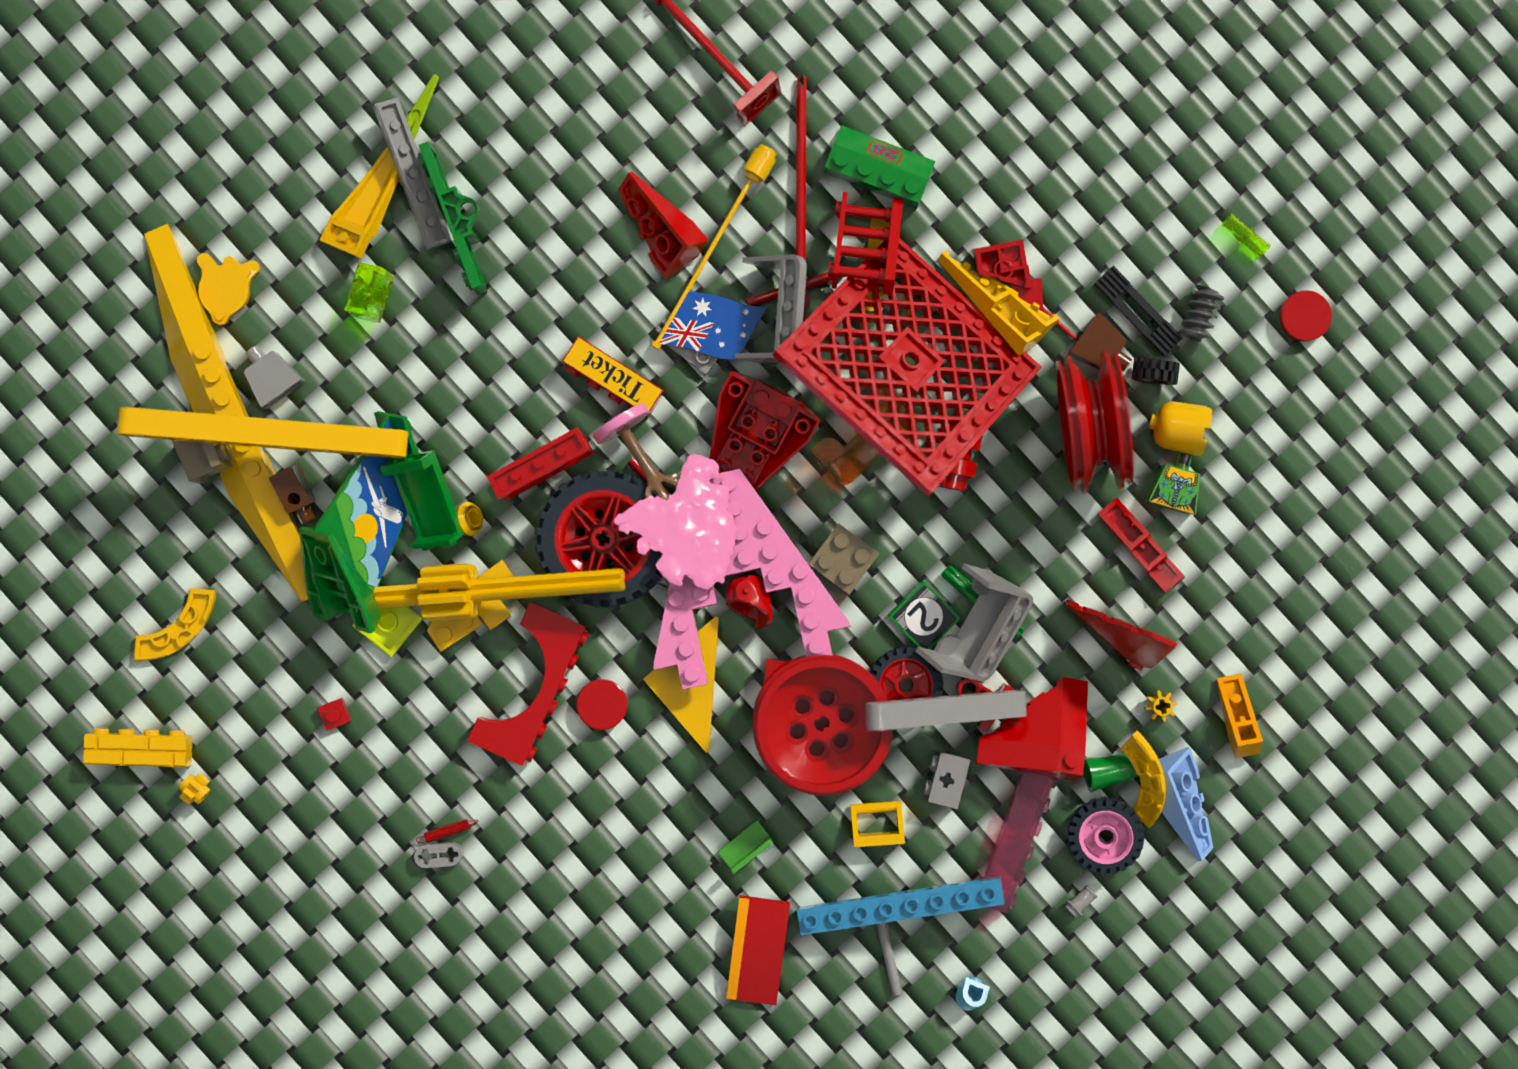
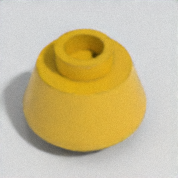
(470, 518)

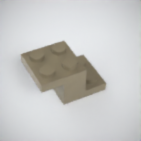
(203, 459)
(842, 562)

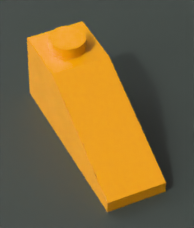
(1239, 716)

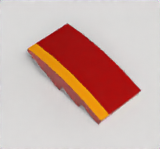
(758, 950)

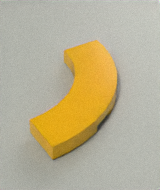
(181, 632)
(1152, 778)

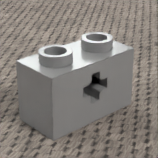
(957, 770)

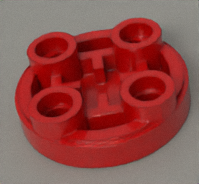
(1305, 316)
(602, 704)

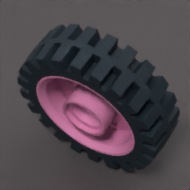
(1106, 815)

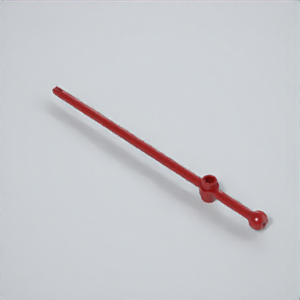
(801, 108)

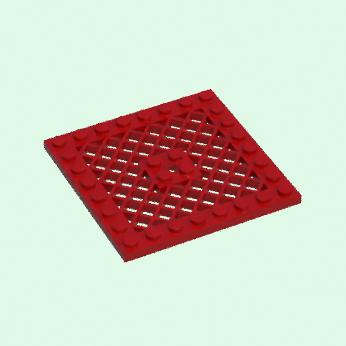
(867, 420)

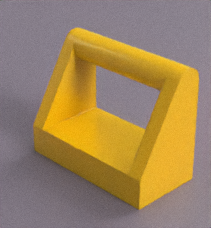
(877, 838)

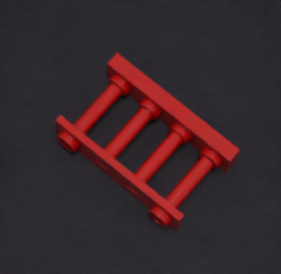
(887, 255)
(540, 464)

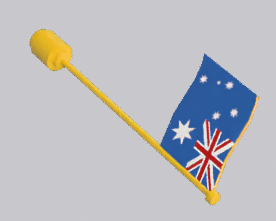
(711, 321)

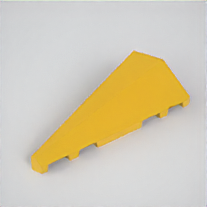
(1012, 317)

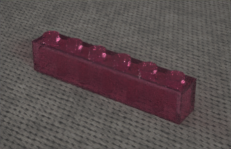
(1017, 833)

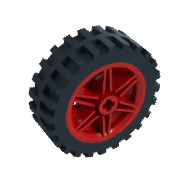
(575, 506)

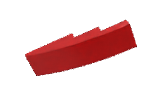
(1141, 545)

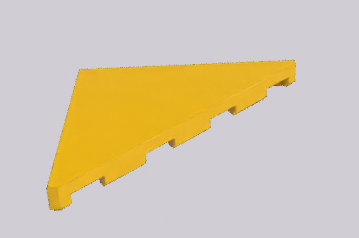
(692, 705)

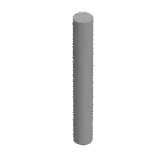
(889, 959)

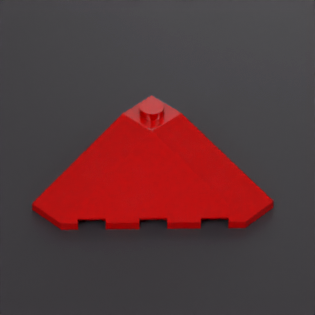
(1132, 643)
(1047, 739)

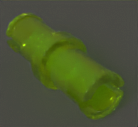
(1245, 235)

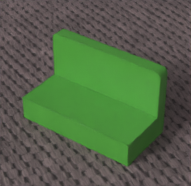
(745, 846)

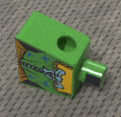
(1176, 487)

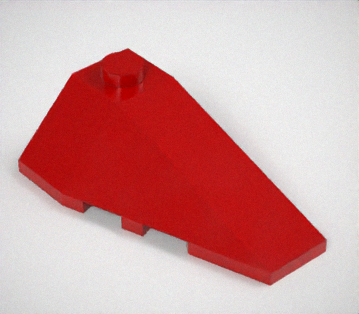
(667, 231)

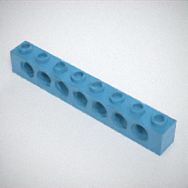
(901, 905)

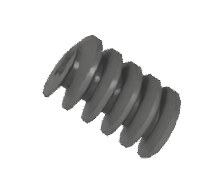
(1200, 313)

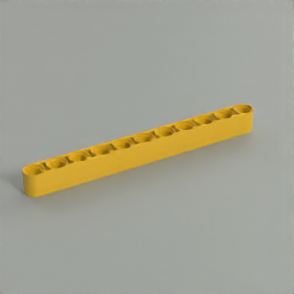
(262, 432)

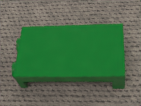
(425, 499)

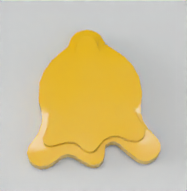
(225, 287)

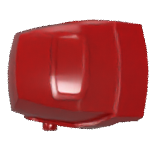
(749, 598)

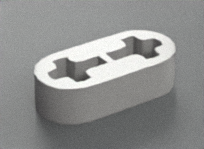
(438, 861)

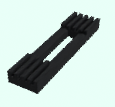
(1164, 336)

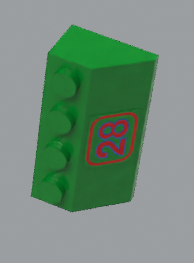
(879, 166)

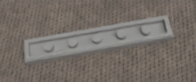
(411, 174)

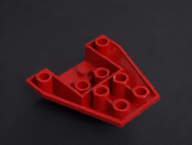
(758, 428)

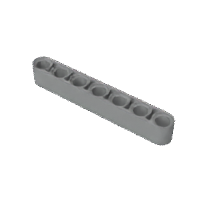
(945, 710)

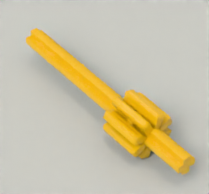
(456, 593)

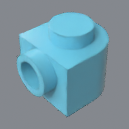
(971, 993)

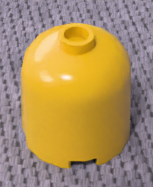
(1181, 427)

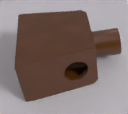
(1096, 337)
(293, 481)

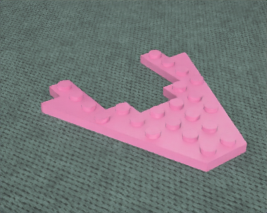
(758, 545)

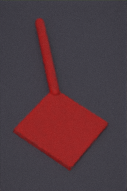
(1035, 295)

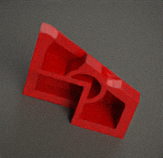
(1004, 262)

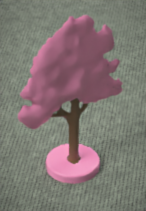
(686, 527)

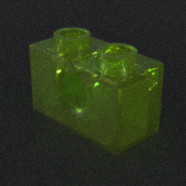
(369, 292)

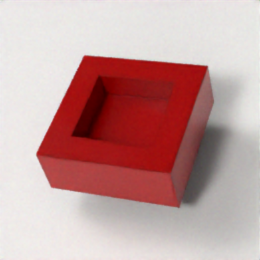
(334, 714)

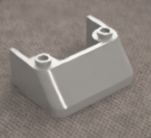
(790, 299)
(986, 630)

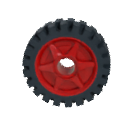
(907, 663)

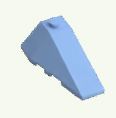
(1184, 803)

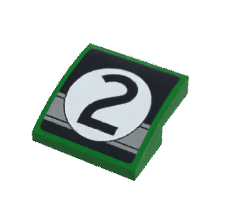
(924, 616)

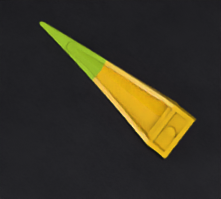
(364, 209)

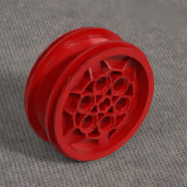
(1095, 422)
(789, 758)

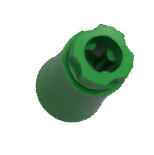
(1107, 771)

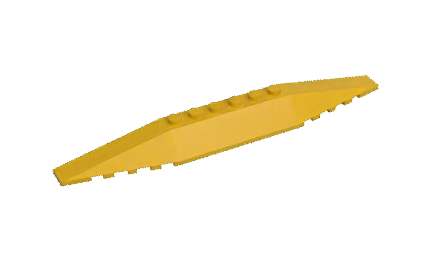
(211, 390)

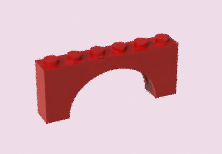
(559, 642)

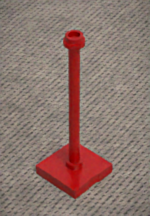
(756, 96)

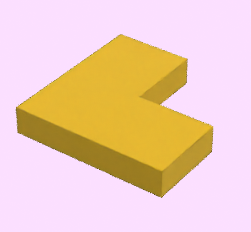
(495, 611)

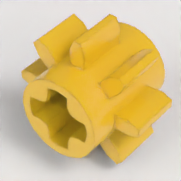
(1153, 701)
(194, 789)

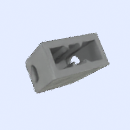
(270, 377)

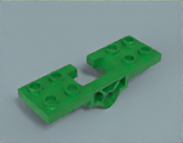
(460, 226)

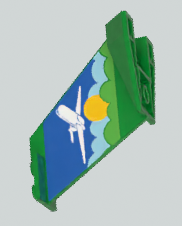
(355, 538)

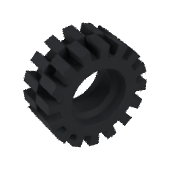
(1155, 371)

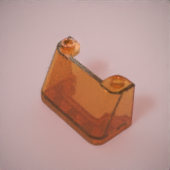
(849, 462)

